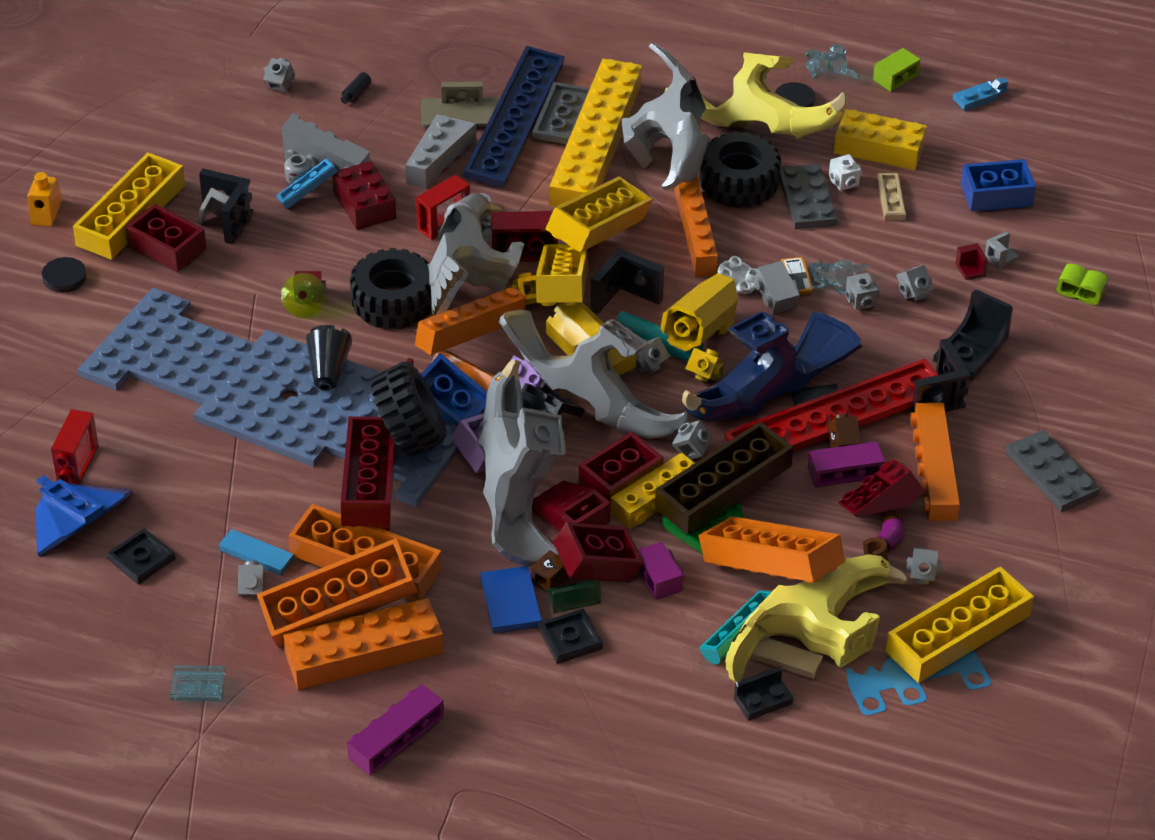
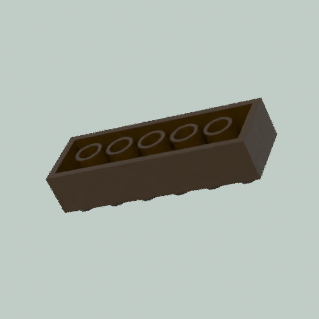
(723, 478)

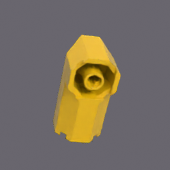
(701, 313)
(576, 324)

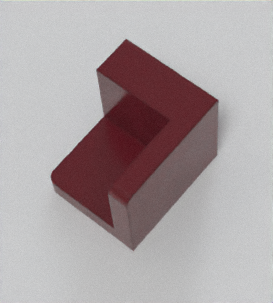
(971, 261)

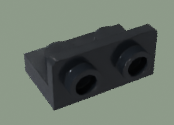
(762, 693)

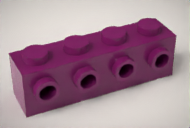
(395, 729)

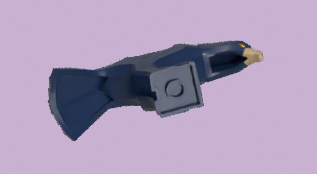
(772, 365)

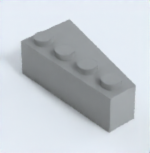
(318, 145)
(438, 149)

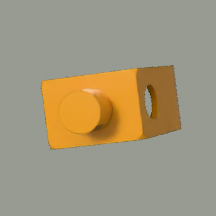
(47, 192)

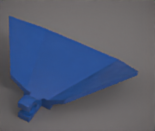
(70, 508)

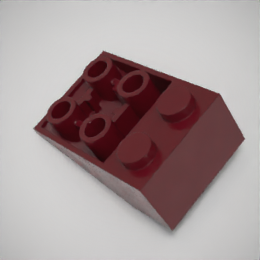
(884, 491)
(573, 504)

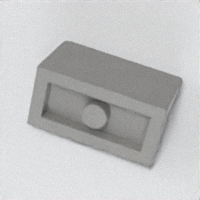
(213, 203)

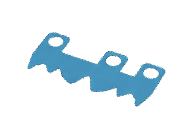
(894, 676)

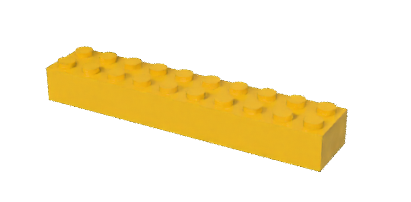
(596, 131)

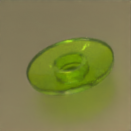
(315, 295)

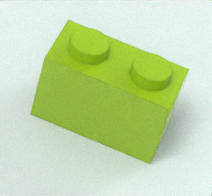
(896, 69)

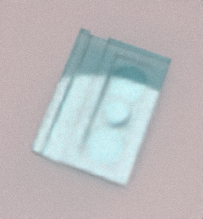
(197, 683)

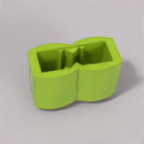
(1082, 284)

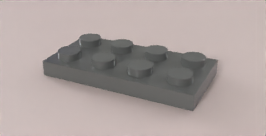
(560, 113)
(807, 196)
(1052, 470)

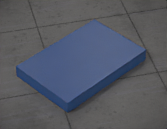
(510, 599)

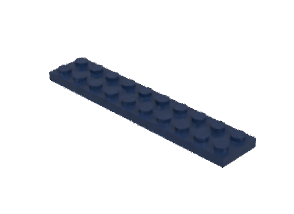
(514, 117)

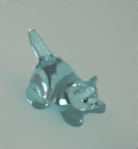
(832, 62)
(834, 273)

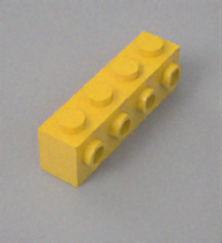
(637, 501)

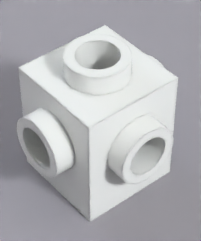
(844, 172)

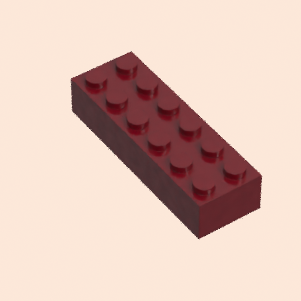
(367, 473)

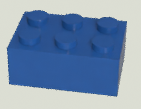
(998, 185)

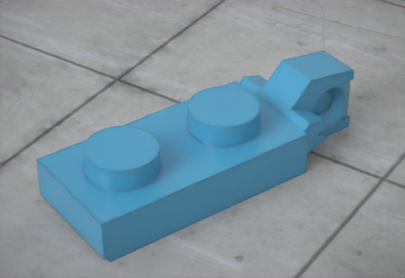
(980, 94)

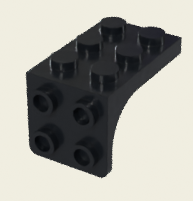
(981, 331)

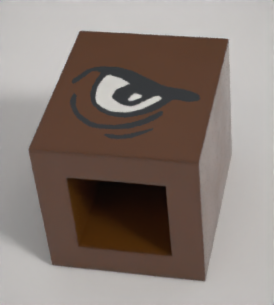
(844, 431)
(548, 571)

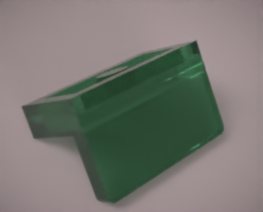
(574, 596)

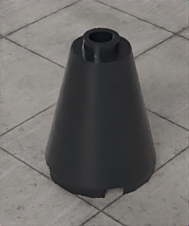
(327, 354)

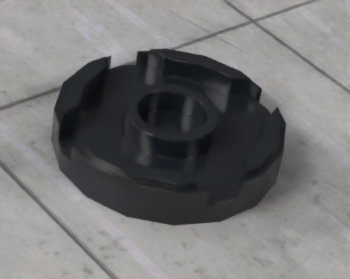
(797, 93)
(64, 274)

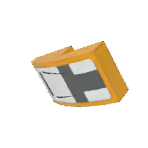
(798, 274)

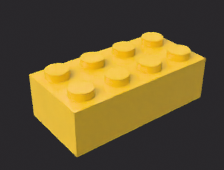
(880, 139)

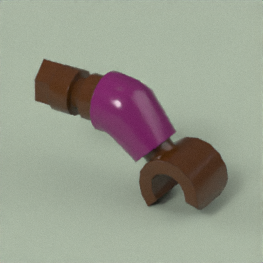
(890, 535)

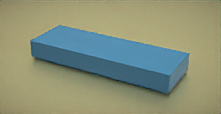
(306, 183)
(252, 549)

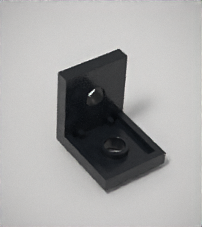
(237, 208)
(625, 272)
(949, 382)
(548, 401)

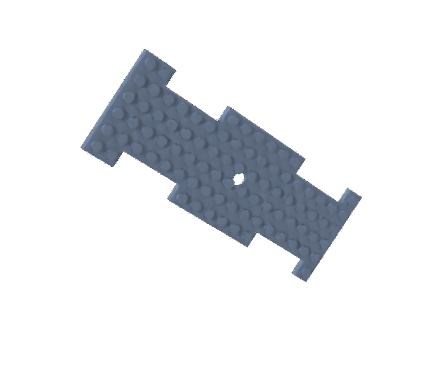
(244, 384)

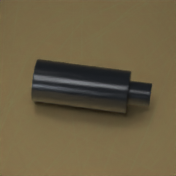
(355, 88)

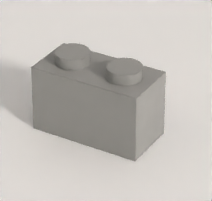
(776, 287)

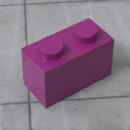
(660, 571)

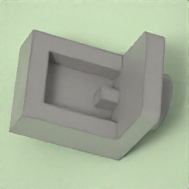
(250, 578)

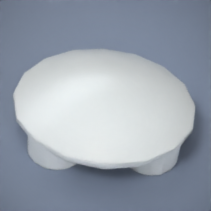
(741, 273)

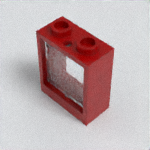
(434, 203)
(75, 446)

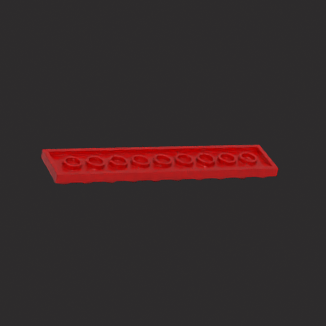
(866, 400)

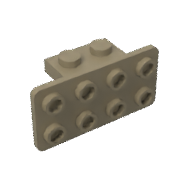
(460, 102)

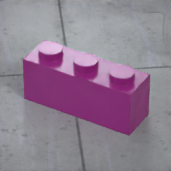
(844, 463)

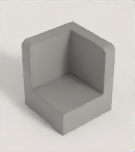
(998, 250)

